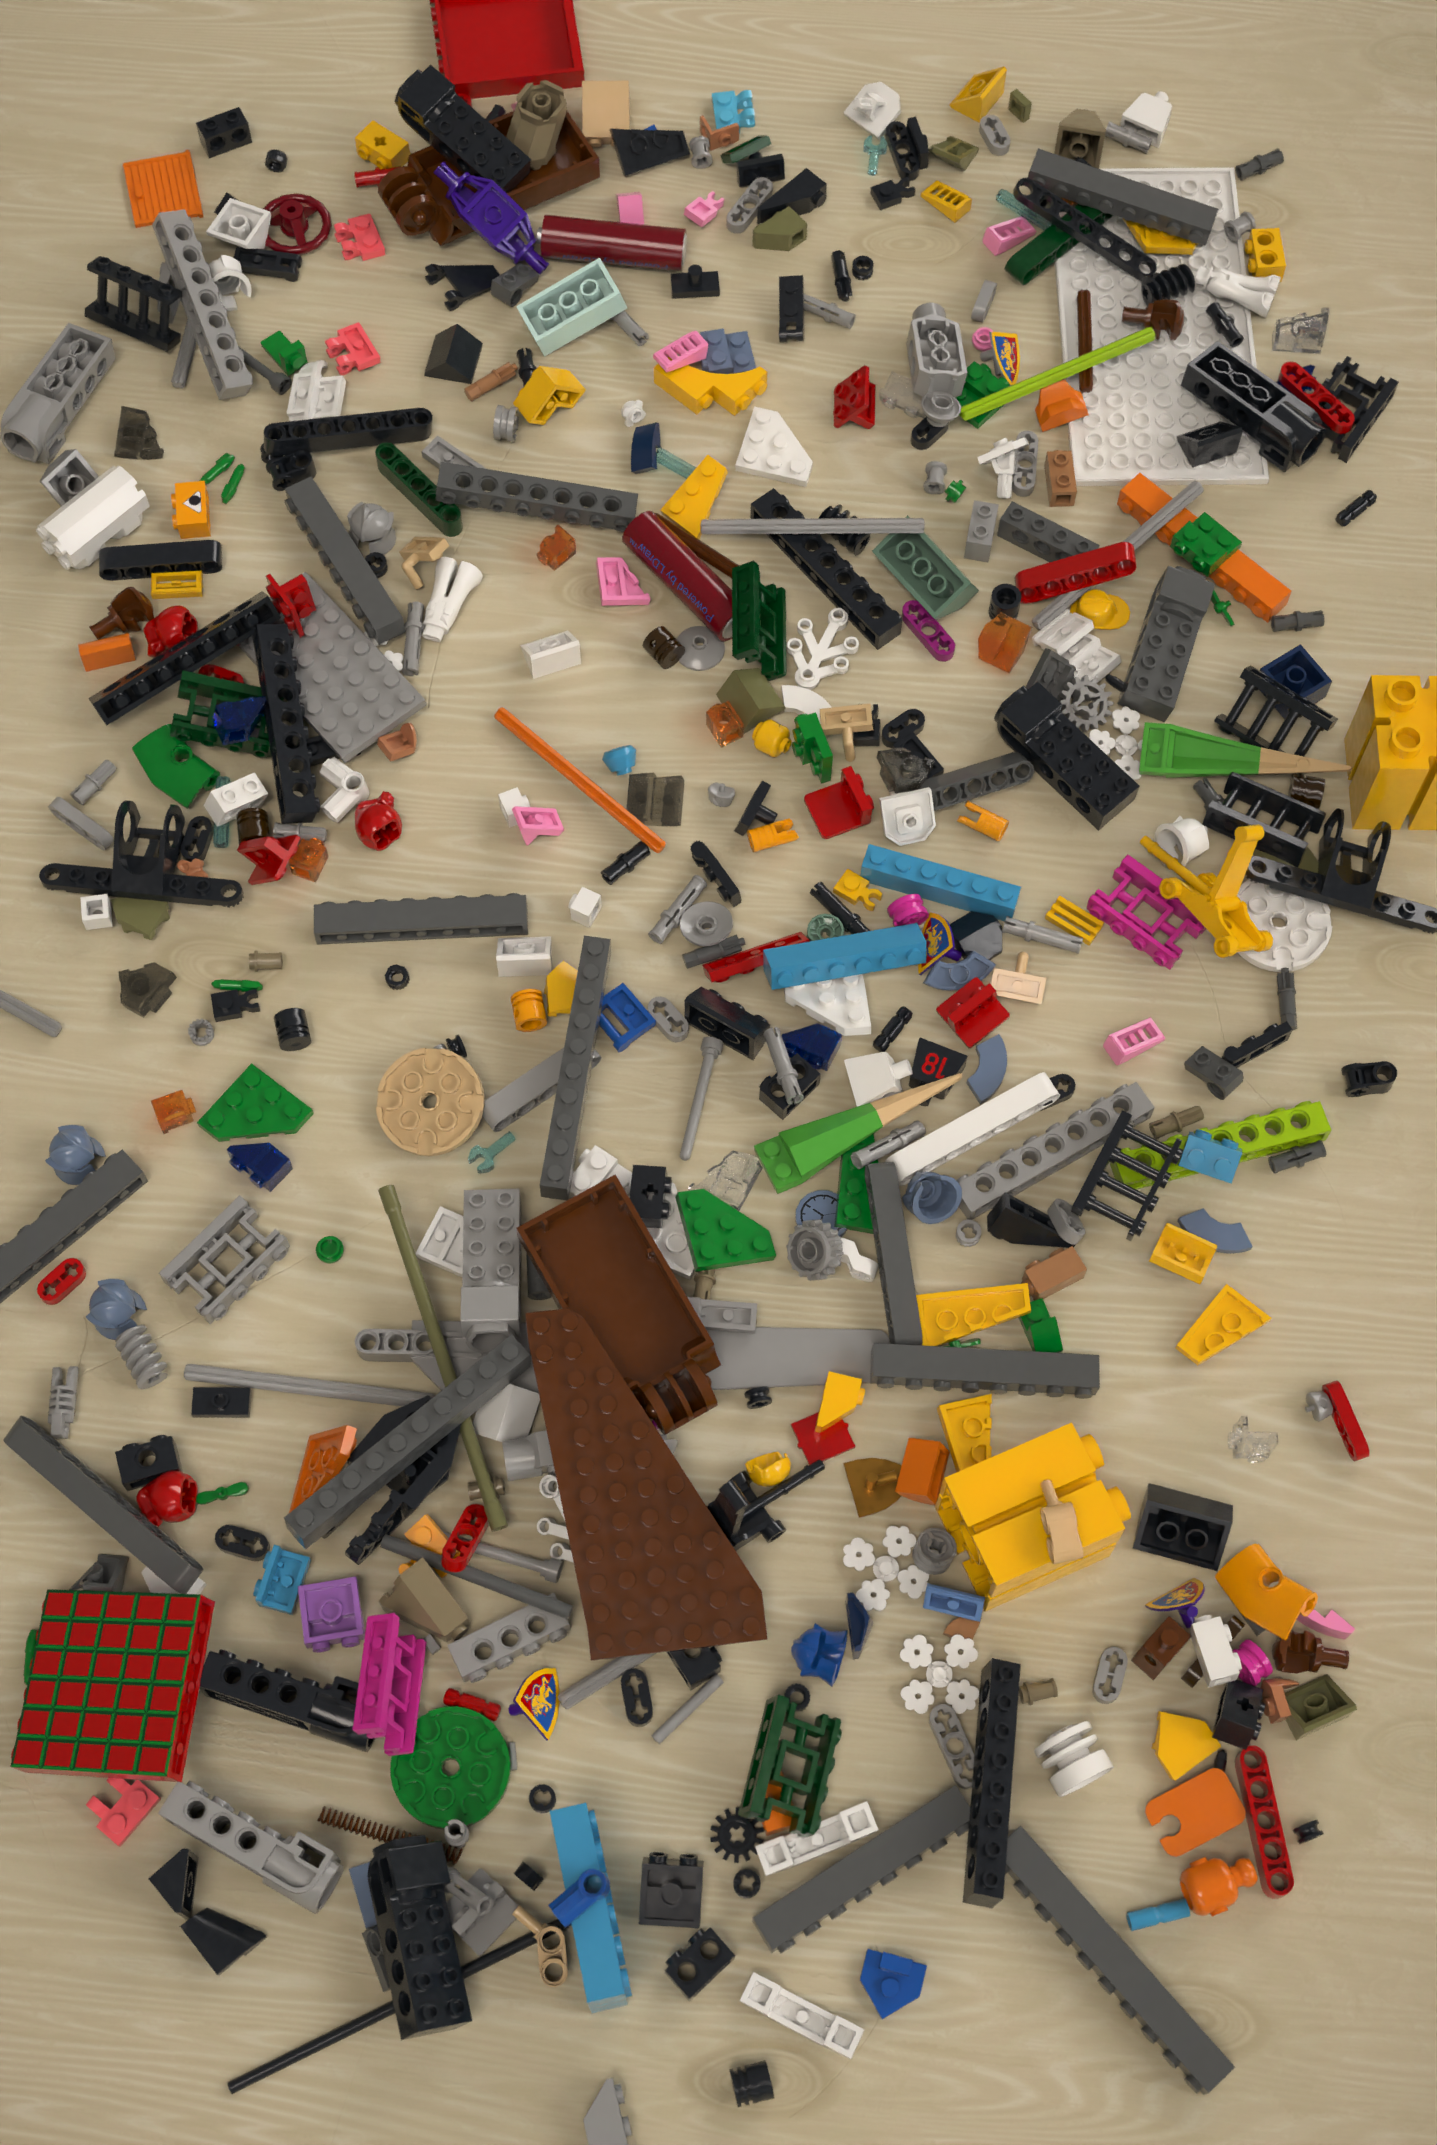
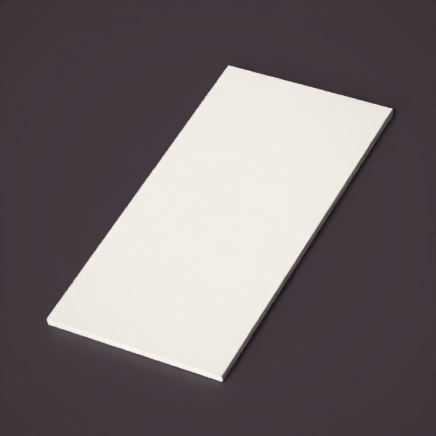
(1139, 395)

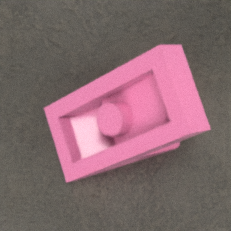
(537, 821)

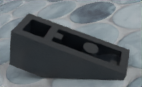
(801, 194)
(1022, 1224)

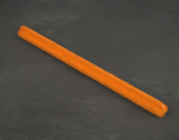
(580, 780)

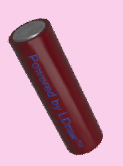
(613, 242)
(681, 572)

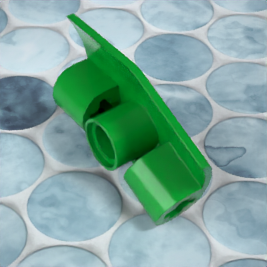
(160, 759)

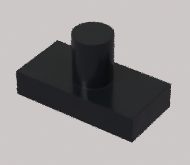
(758, 166)
(695, 283)
(756, 810)

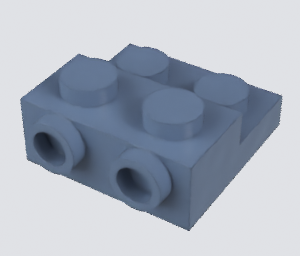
(727, 352)

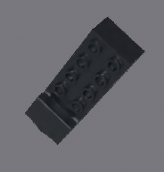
(458, 131)
(1249, 399)
(1064, 755)
(315, 1709)
(418, 1936)

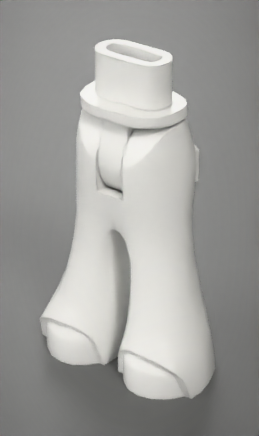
(1249, 291)
(442, 609)

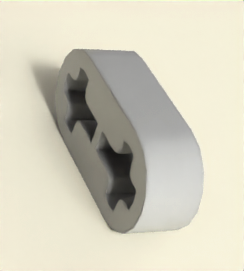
(999, 134)
(984, 301)
(672, 1015)
(1065, 1222)
(1116, 1677)

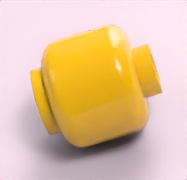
(771, 738)

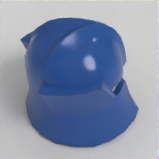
(820, 1653)

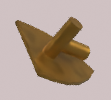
(873, 1484)

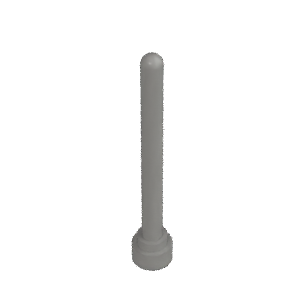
(710, 1048)
(549, 1569)

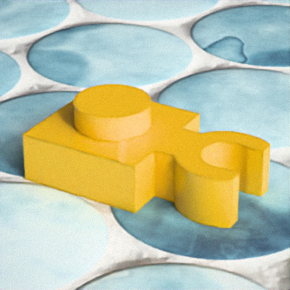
(855, 888)

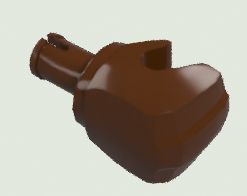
(1159, 315)
(124, 613)
(1306, 1653)

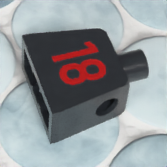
(935, 1063)

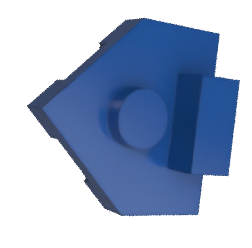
(891, 1981)

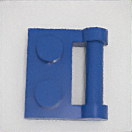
(629, 1013)

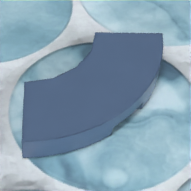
(956, 975)
(991, 1069)
(1227, 1237)

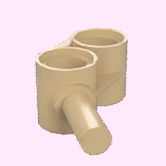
(1061, 1523)
(545, 1955)

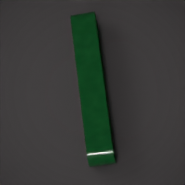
(1048, 247)

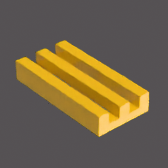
(176, 588)
(1073, 913)

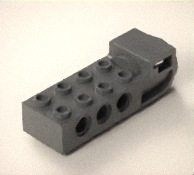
(1166, 642)

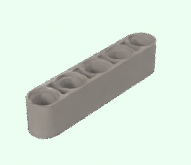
(525, 1092)

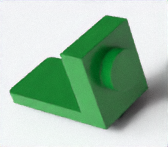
(287, 355)

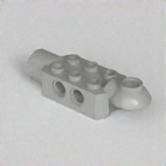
(936, 363)
(532, 1455)

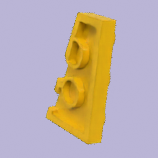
(696, 496)
(1221, 1325)
(967, 1430)

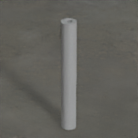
(687, 1709)

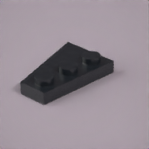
(647, 148)

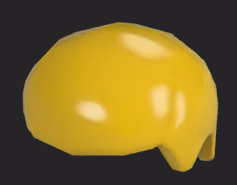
(768, 1469)

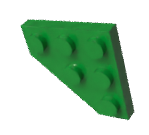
(254, 1109)
(721, 1234)

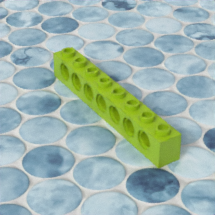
(1308, 1114)

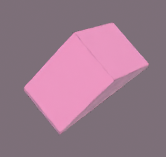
(630, 207)

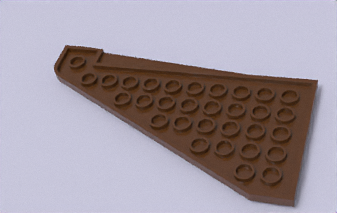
(639, 1535)

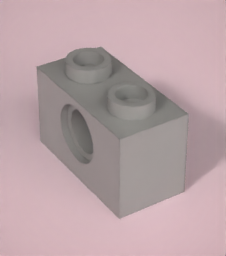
(981, 531)

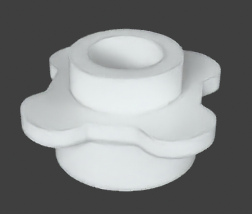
(632, 412)

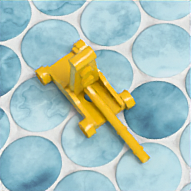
(1215, 898)

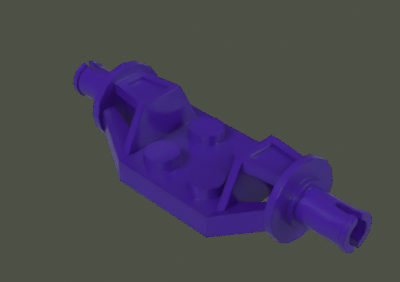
(493, 216)

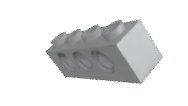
(492, 1636)

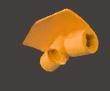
(1247, 1585)

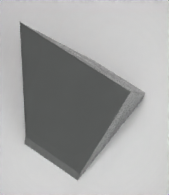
(104, 1574)

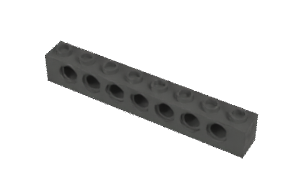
(527, 488)

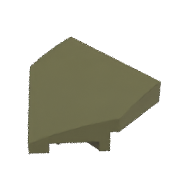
(140, 915)

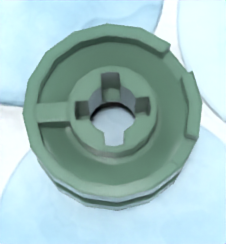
(824, 923)

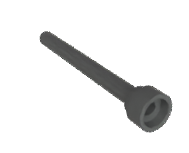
(279, 381)

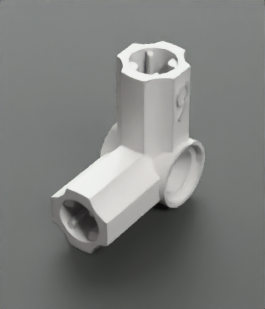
(344, 797)

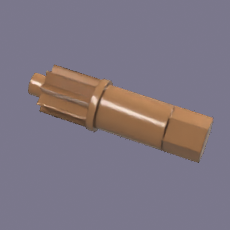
(490, 381)

